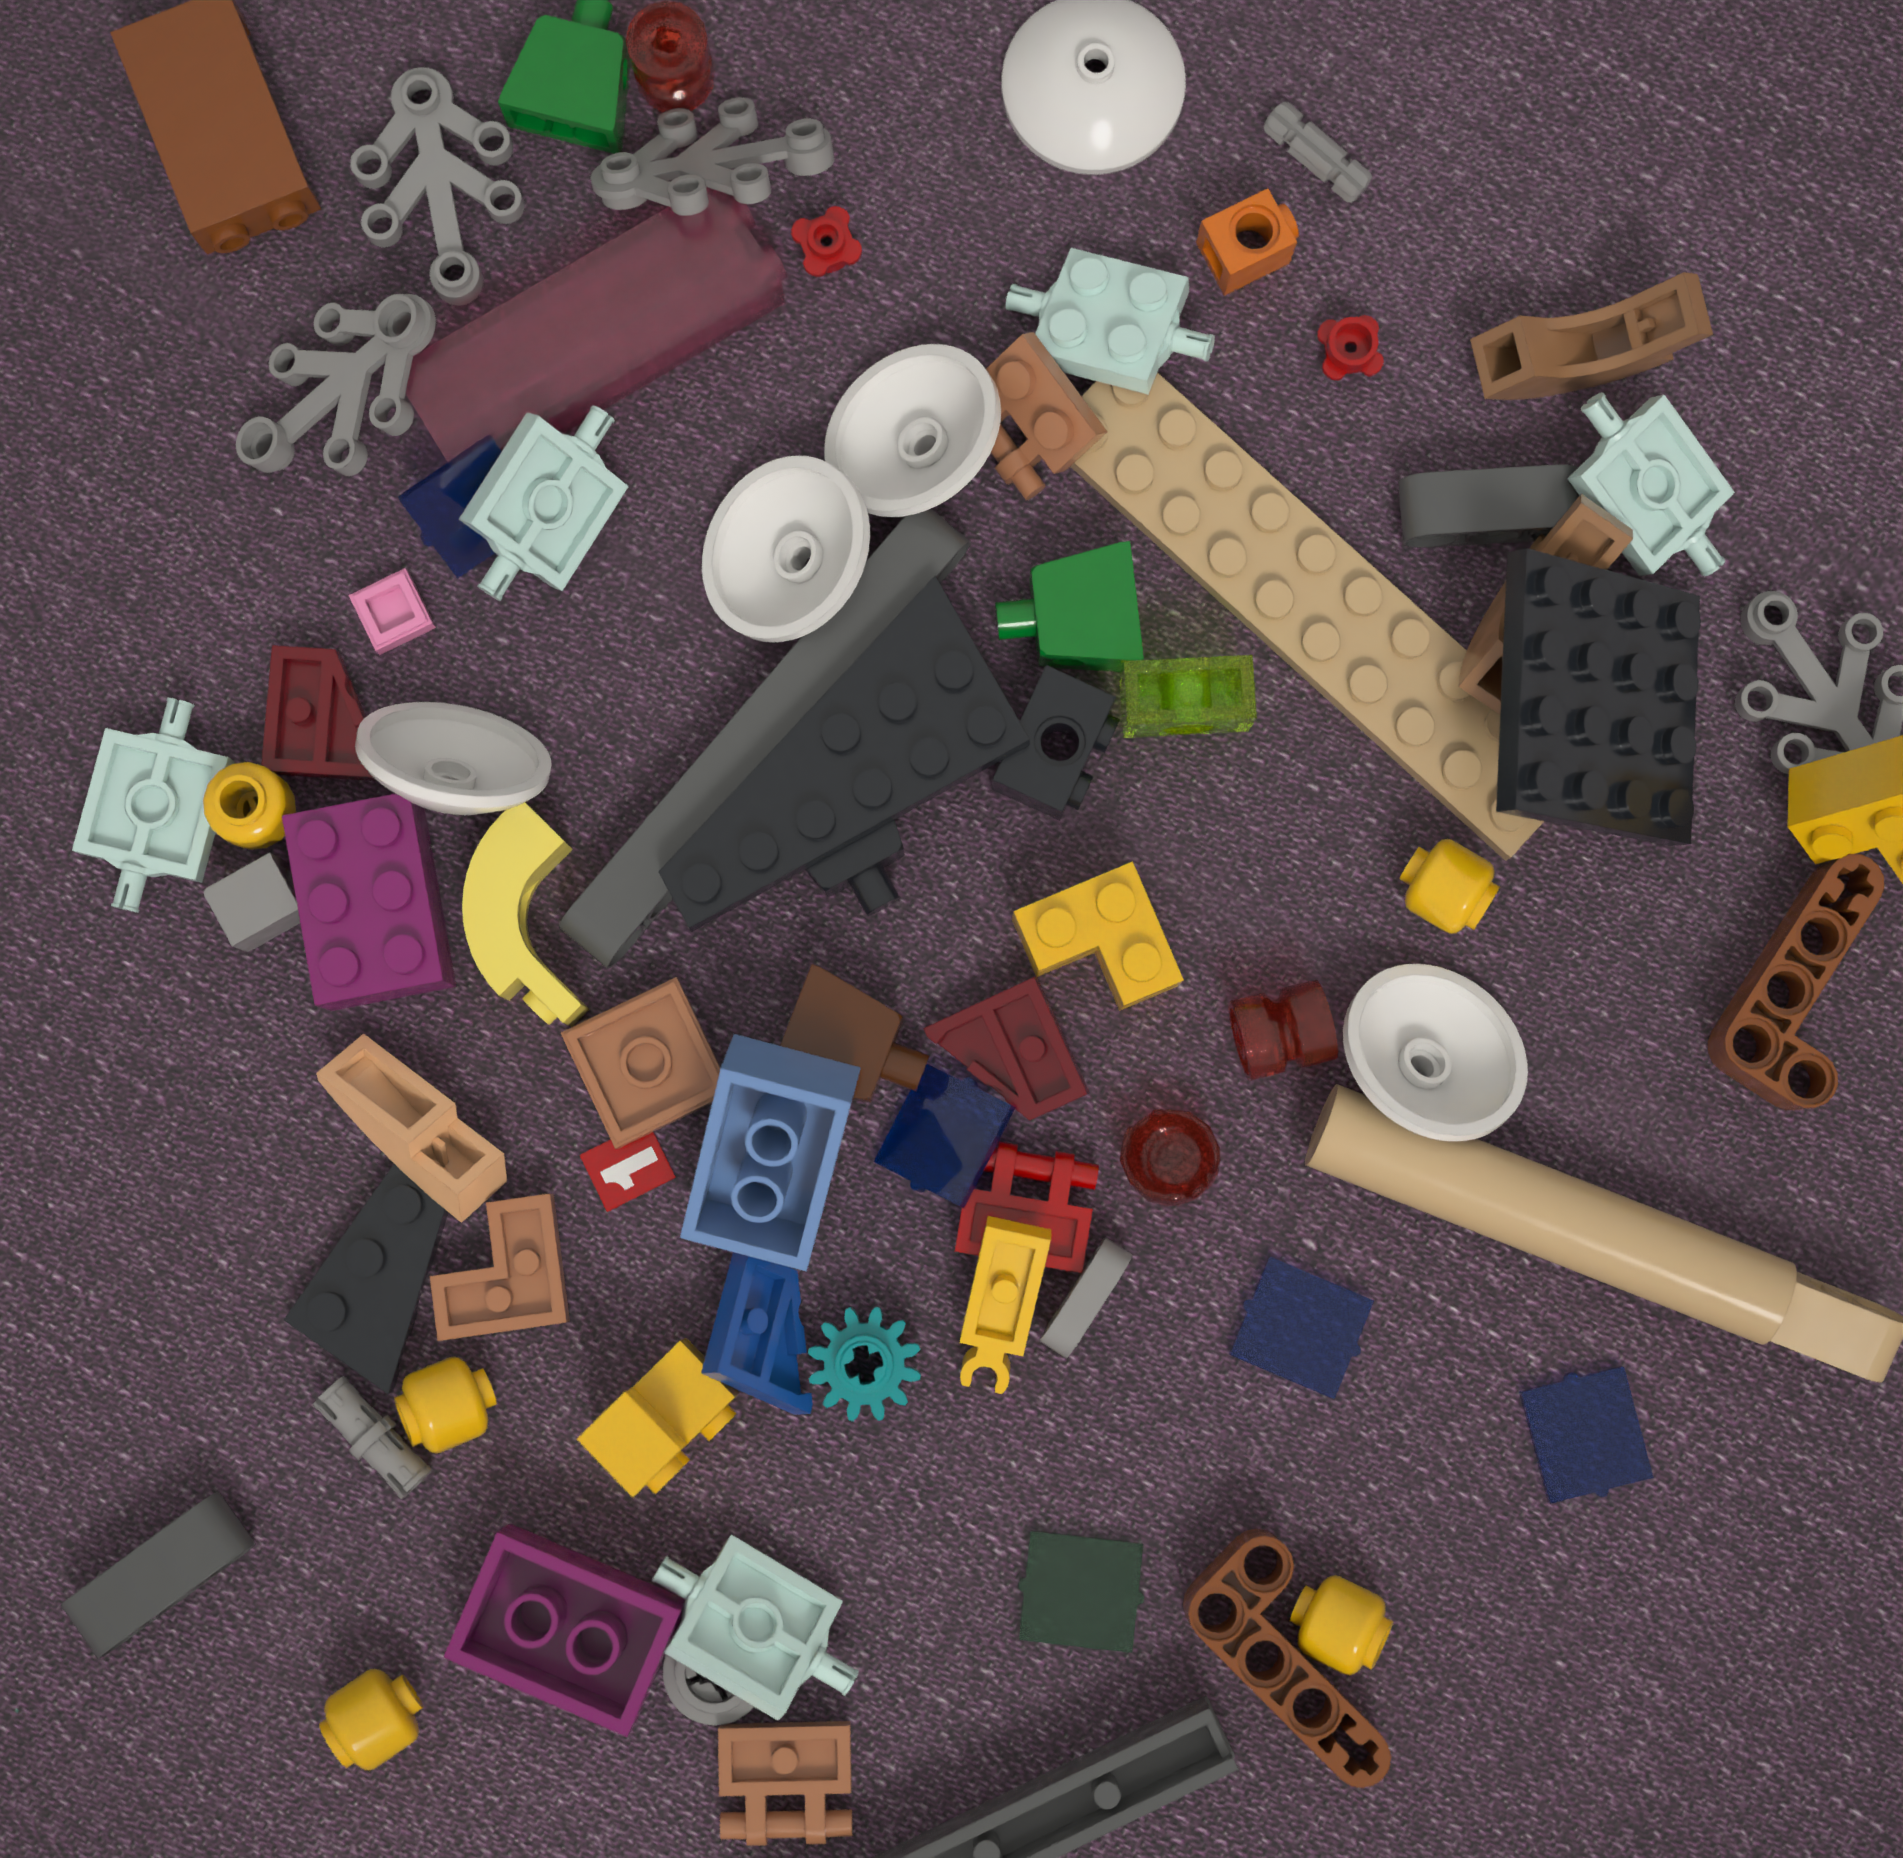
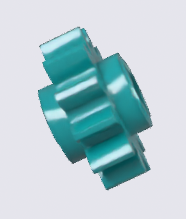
(886, 1375)

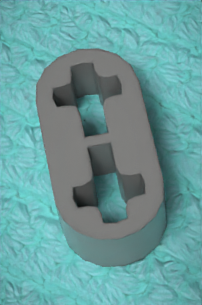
(1085, 1297)

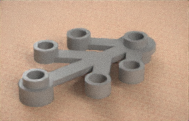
(436, 172)
(631, 179)
(348, 376)
(1831, 705)

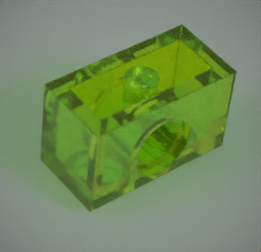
(1187, 696)

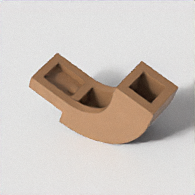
(1584, 350)
(1581, 535)

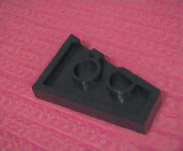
(372, 1281)

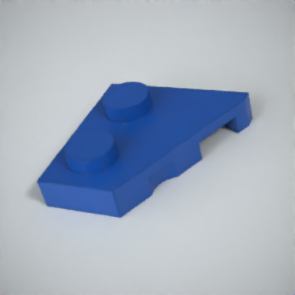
(759, 1334)

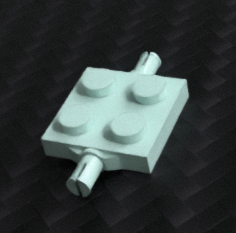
(1112, 320)
(1655, 482)
(544, 501)
(149, 805)
(754, 1627)

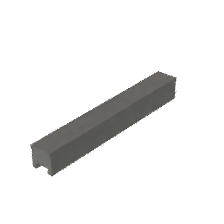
(1088, 1793)

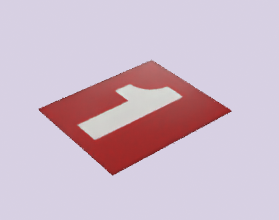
(626, 1171)

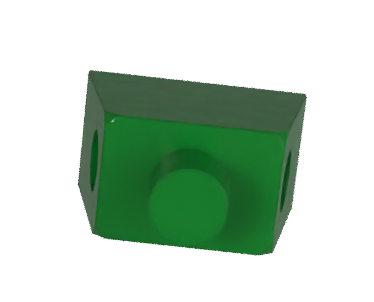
(571, 80)
(1079, 611)

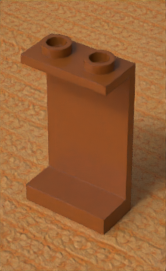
(215, 123)

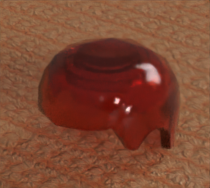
(1170, 1157)

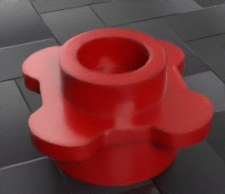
(831, 258)
(1357, 330)

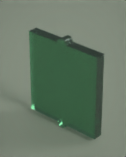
(1081, 1591)

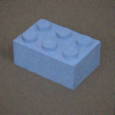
(769, 1152)

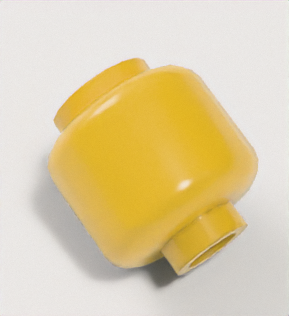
(234, 792)
(1449, 886)
(445, 1404)
(1341, 1625)
(371, 1719)

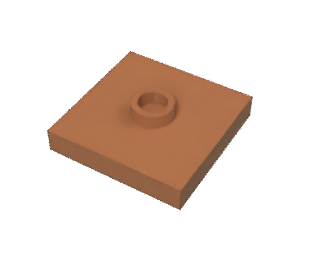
(645, 1062)

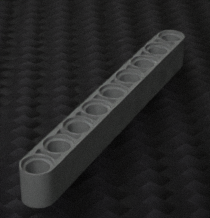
(629, 888)

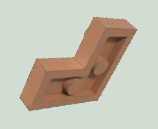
(522, 1287)

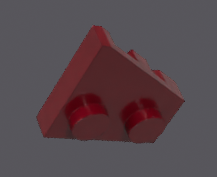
(312, 716)
(1015, 1049)

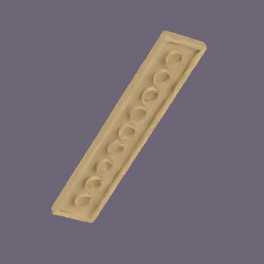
(1302, 595)

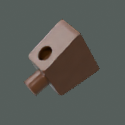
(853, 1029)

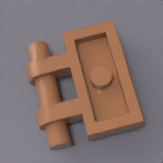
(1045, 409)
(785, 1761)

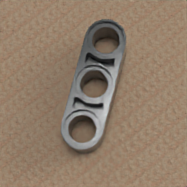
(1483, 505)
(158, 1574)

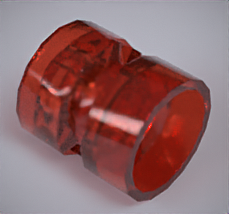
(670, 56)
(1283, 1030)

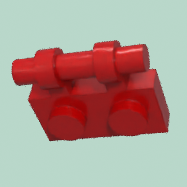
(1068, 1223)

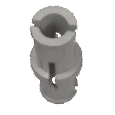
(372, 1437)

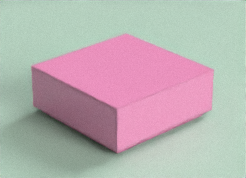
(392, 611)

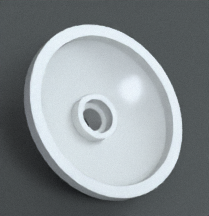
(1086, 117)
(915, 428)
(766, 535)
(452, 757)
(1449, 1033)

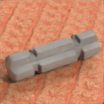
(1317, 152)

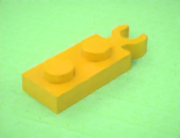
(1003, 1297)

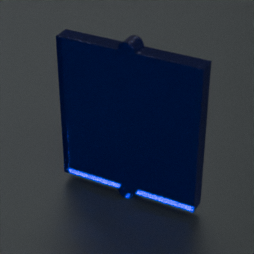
(441, 500)
(944, 1135)
(1301, 1327)
(1586, 1434)

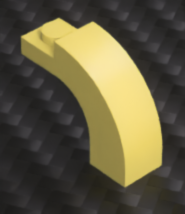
(495, 906)

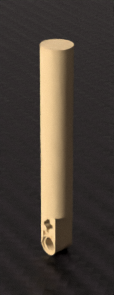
(1604, 1237)

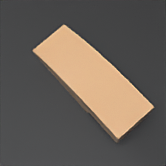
(414, 1127)

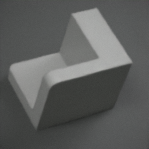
(255, 902)

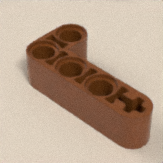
(1806, 977)
(1292, 1669)

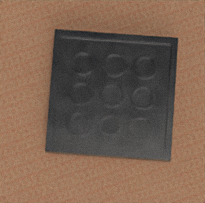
(1597, 700)

